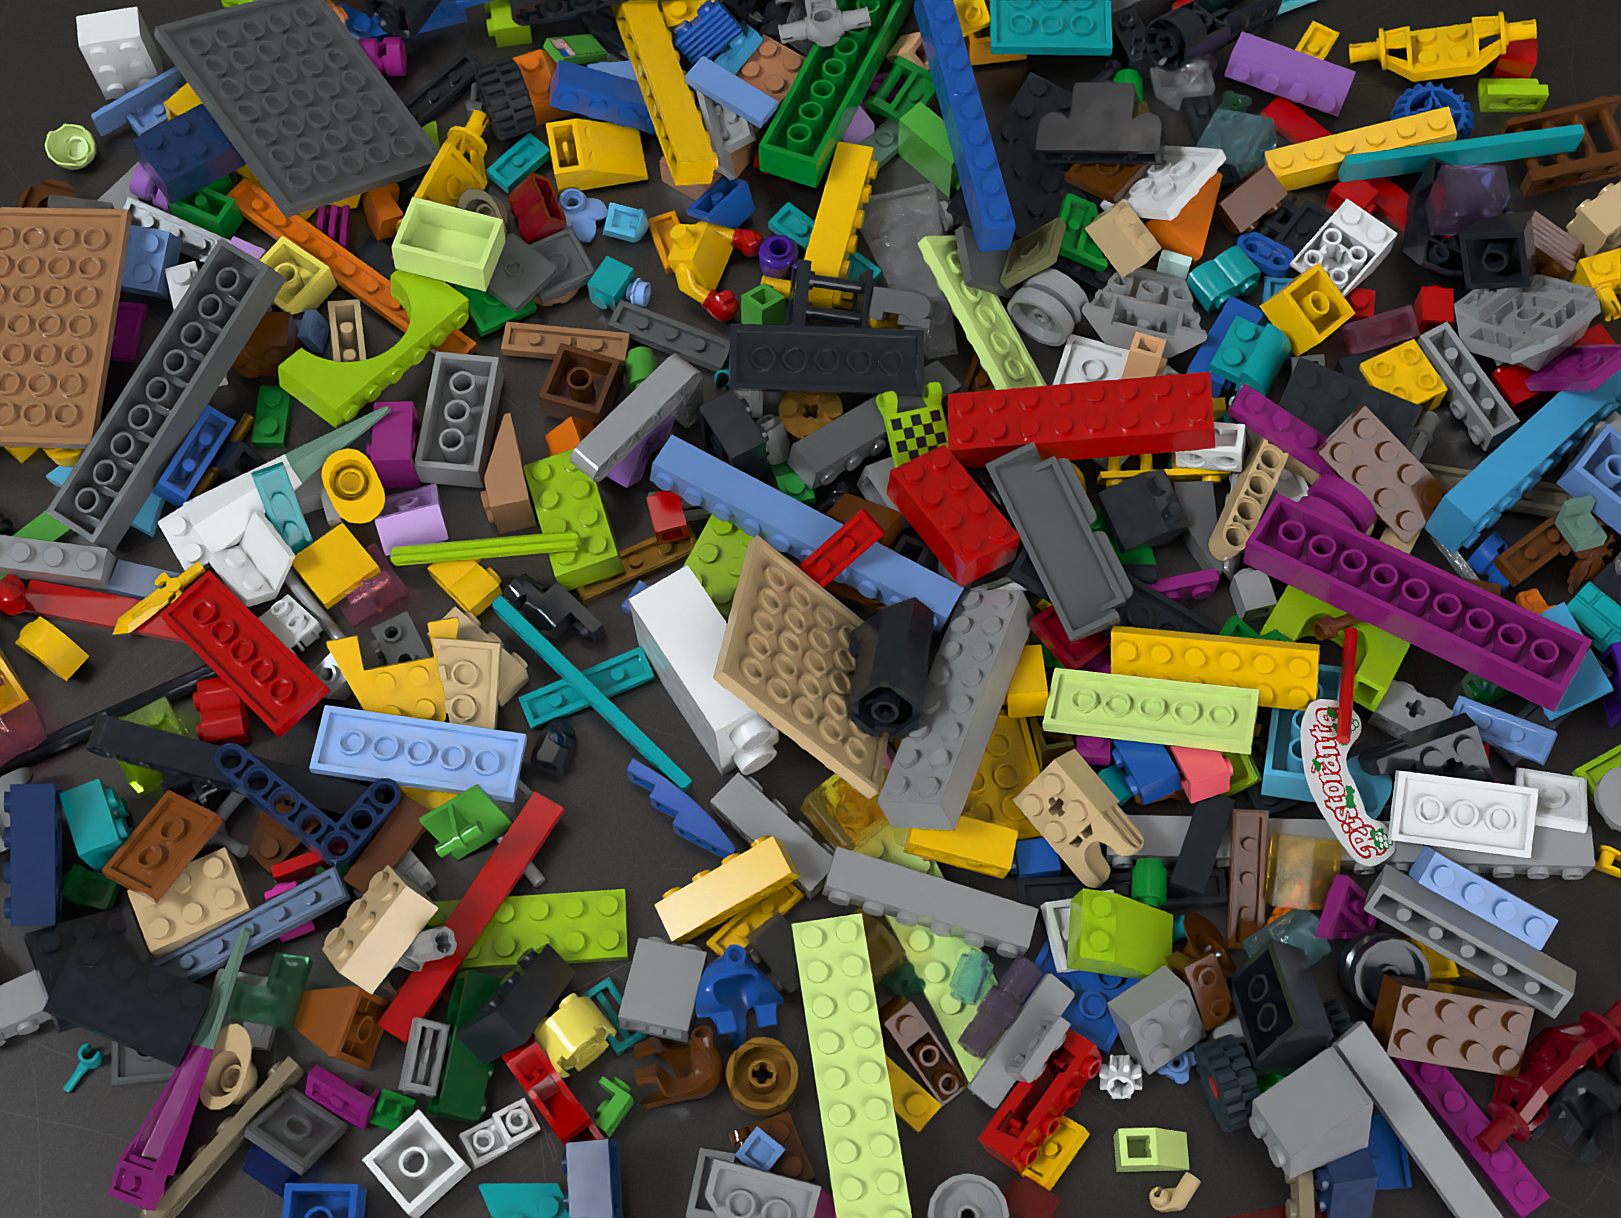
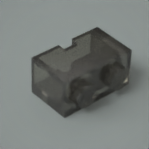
(776, 951)

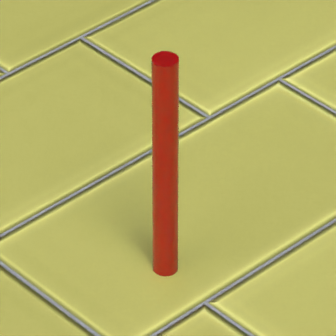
(1347, 686)

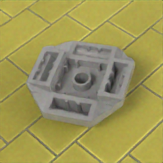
(1526, 323)

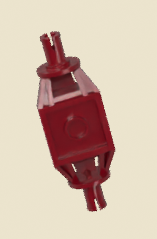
(1544, 1068)

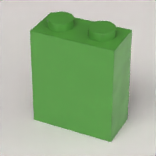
(926, 147)

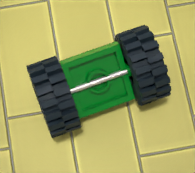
(1232, 1080)

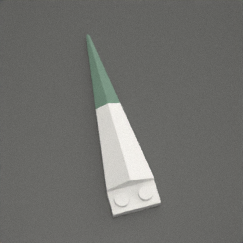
(222, 514)

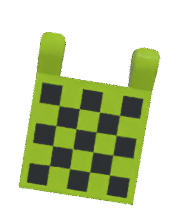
(916, 430)

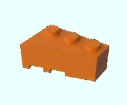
(1188, 230)

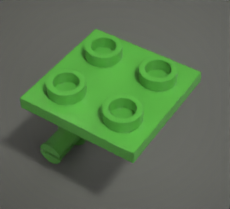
(466, 822)

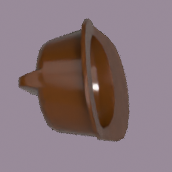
(1205, 938)

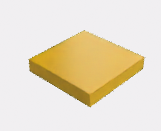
(335, 565)

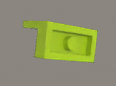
(1511, 95)

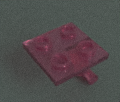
(373, 594)
(19, 729)

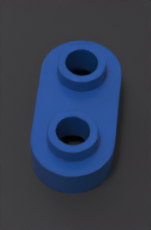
(1267, 254)

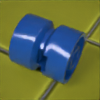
(1483, 557)

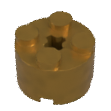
(808, 412)
(749, 1061)

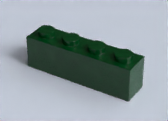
(462, 1074)

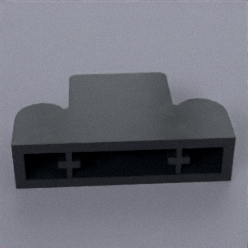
(1102, 129)

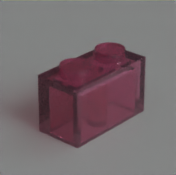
(1380, 330)

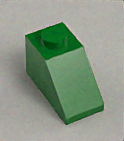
(791, 484)

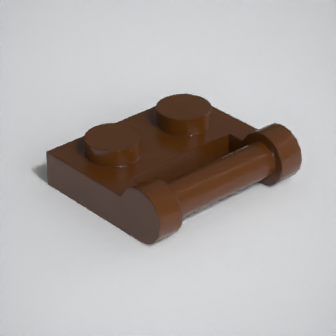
(793, 1160)

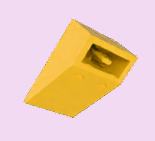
(594, 154)

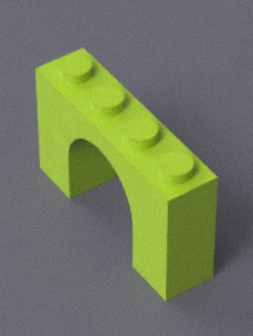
(1377, 650)

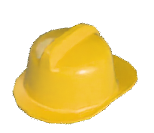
(353, 486)

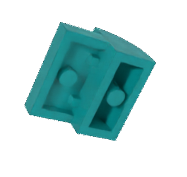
(1251, 355)

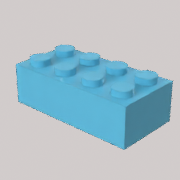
(1283, 762)

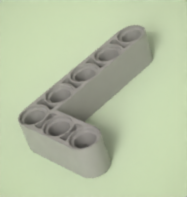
(670, 389)

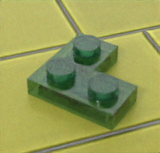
(278, 1001)

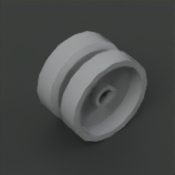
(1048, 306)
(966, 1194)

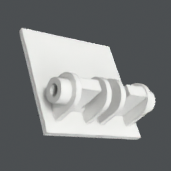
(291, 623)

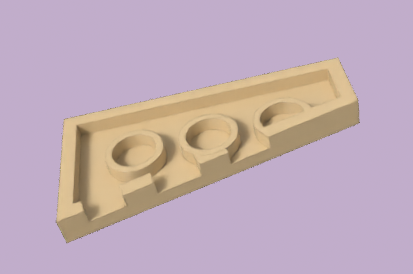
(470, 680)

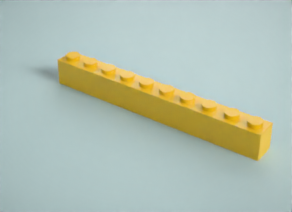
(665, 92)

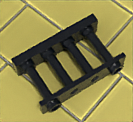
(801, 310)

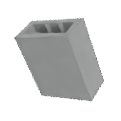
(662, 989)

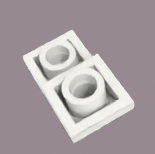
(499, 1133)

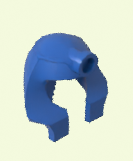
(730, 989)

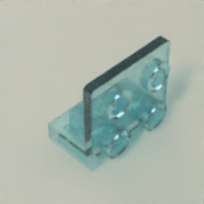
(1240, 137)

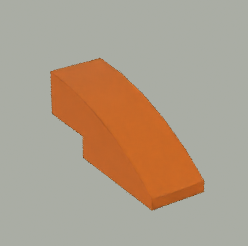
(382, 210)

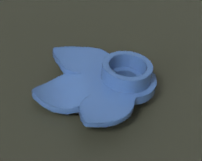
(582, 216)

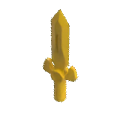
(157, 599)

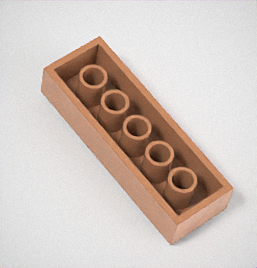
(770, 70)

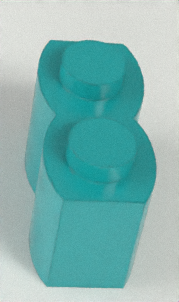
(1225, 276)

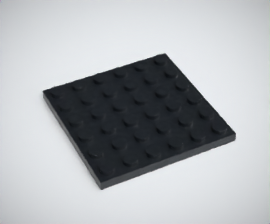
(1032, 187)

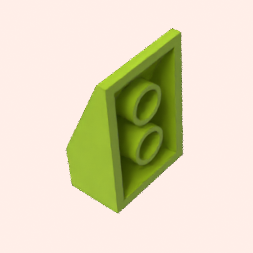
(1117, 935)

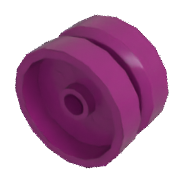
(1340, 501)

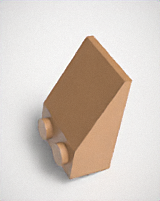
(507, 489)

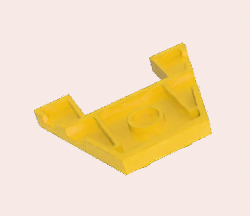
(398, 688)

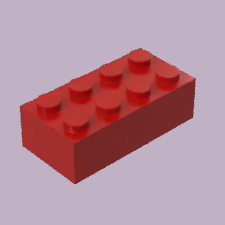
(952, 515)

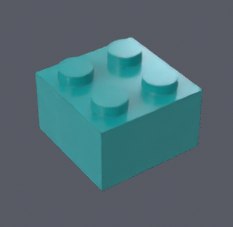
(96, 821)

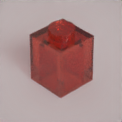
(1030, 1200)

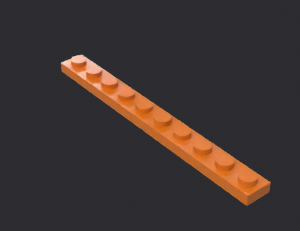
(346, 268)

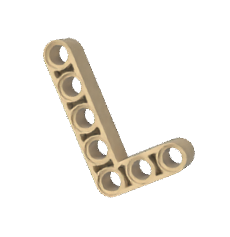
(1252, 503)

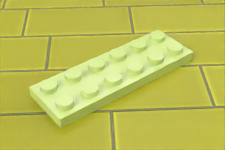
(982, 318)
(1152, 710)

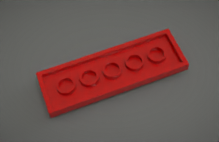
(244, 653)

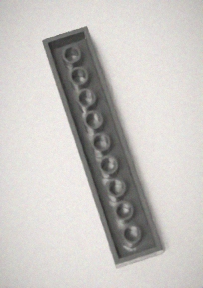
(166, 395)

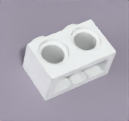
(1227, 455)

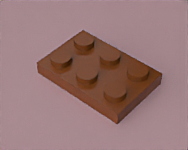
(162, 846)

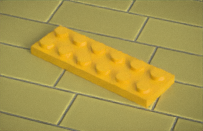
(1279, 669)

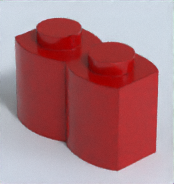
(222, 714)

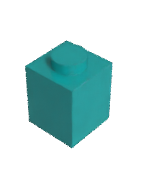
(610, 283)

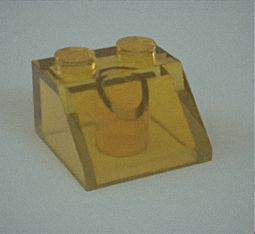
(1301, 870)

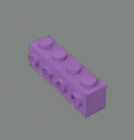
(1289, 73)

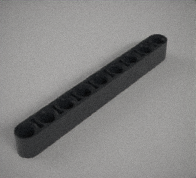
(196, 762)

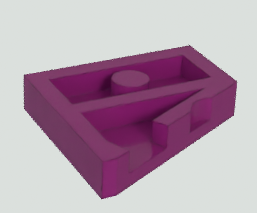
(1344, 911)

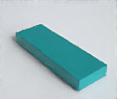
(283, 506)

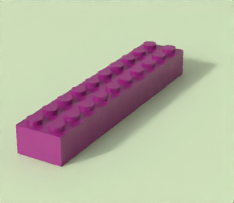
(1417, 602)

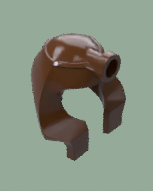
(696, 1068)

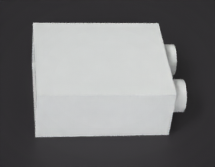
(682, 644)

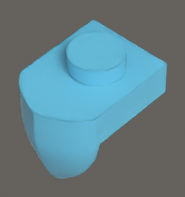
(625, 223)

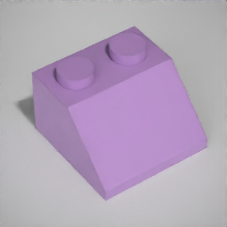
(412, 518)

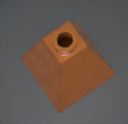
(343, 1022)

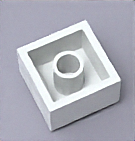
(416, 1164)

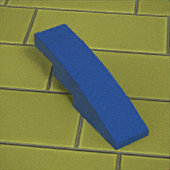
(690, 819)

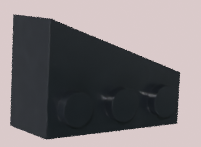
(517, 1004)

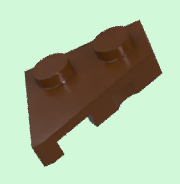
(274, 844)

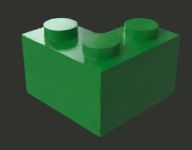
(211, 208)

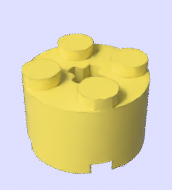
(574, 1034)

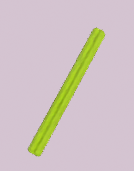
(486, 548)

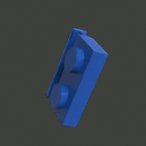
(1388, 1156)

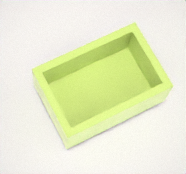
(448, 244)

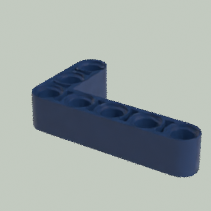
(305, 811)

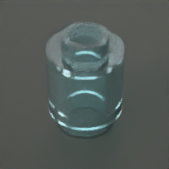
(971, 977)

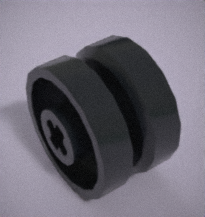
(1372, 956)

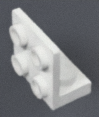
(257, 565)

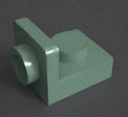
(1579, 525)

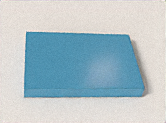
(1590, 679)

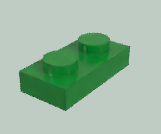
(272, 418)

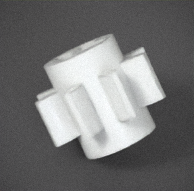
(1120, 1076)

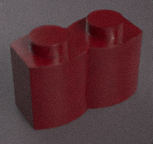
(536, 208)

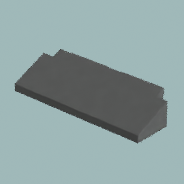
(1054, 525)

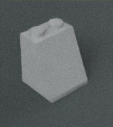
(1313, 1115)

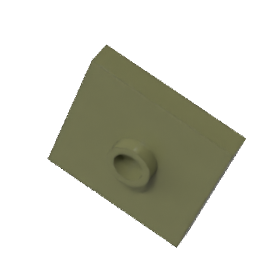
(1033, 253)

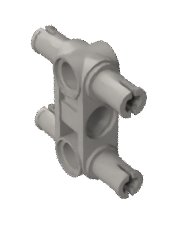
(823, 22)

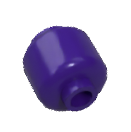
(777, 256)

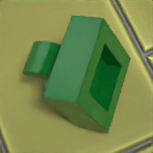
(392, 1110)

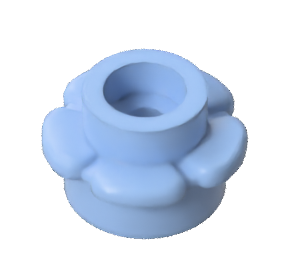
(639, 292)

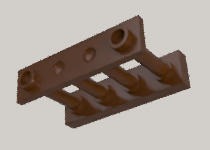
(1569, 171)

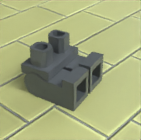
(915, 308)

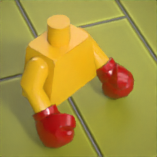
(700, 259)

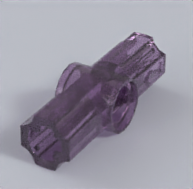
(999, 1007)

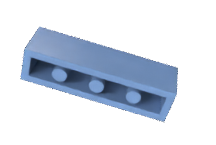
(1482, 897)

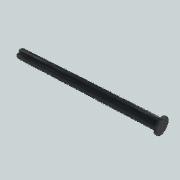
(82, 728)

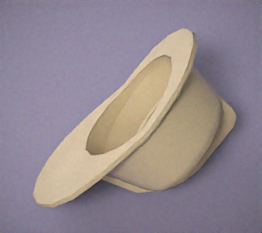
(230, 1070)

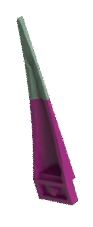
(159, 1142)

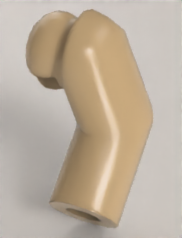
(1174, 1198)

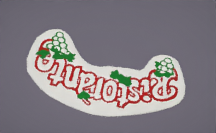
(1335, 789)

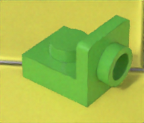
(612, 1112)

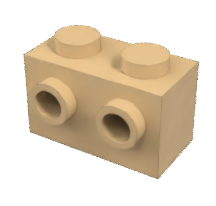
(1123, 238)

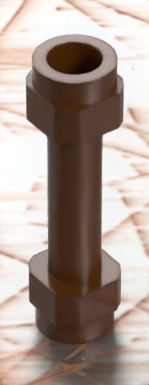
(1328, 627)

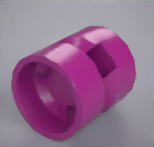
(387, 55)

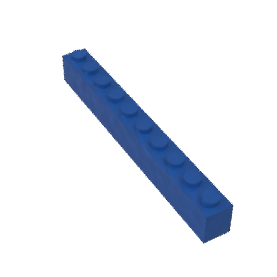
(966, 125)

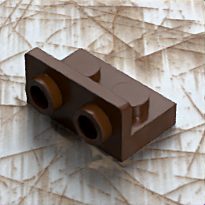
(1206, 987)

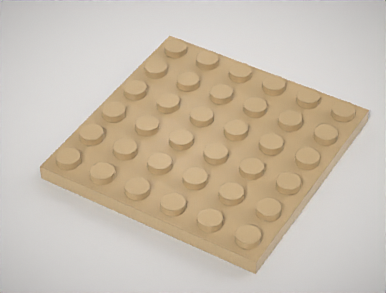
(794, 667)

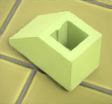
(1150, 1150)

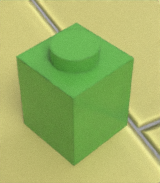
(763, 306)

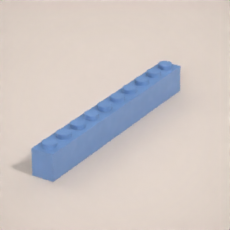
(795, 527)

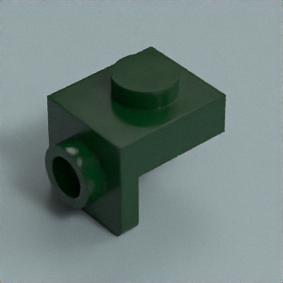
(89, 888)

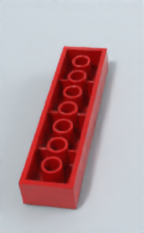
(1084, 419)

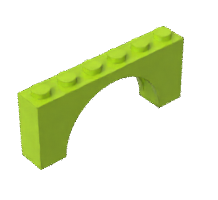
(342, 388)

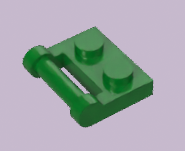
(916, 88)

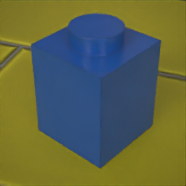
(1035, 859)

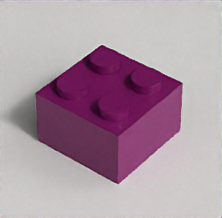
(395, 445)

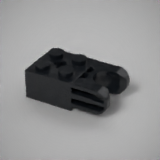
(1427, 752)

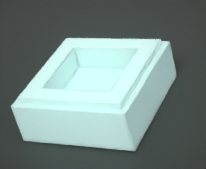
(1174, 263)

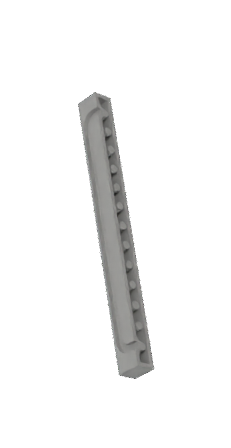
(1552, 849)

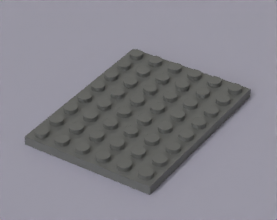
(298, 100)

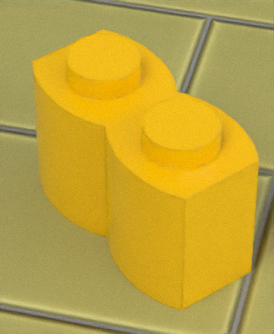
(467, 583)

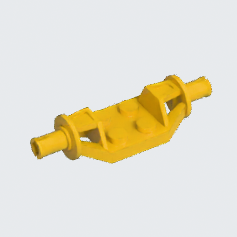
(1443, 50)
(450, 171)

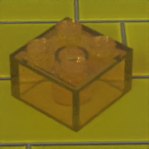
(844, 814)

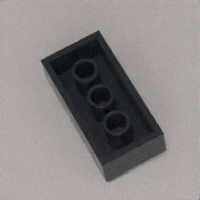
(1329, 397)

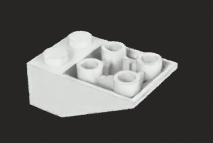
(1347, 247)

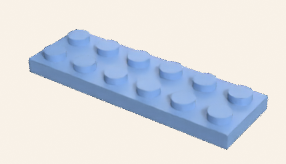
(418, 752)

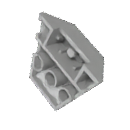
(1147, 304)

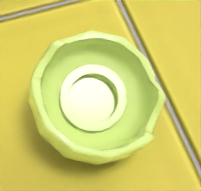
(71, 146)

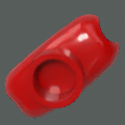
(12, 595)

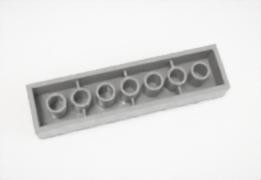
(958, 711)

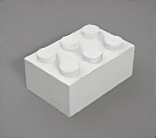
(118, 50)

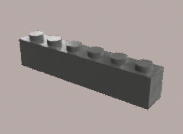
(857, 434)

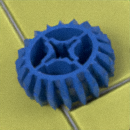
(1434, 98)

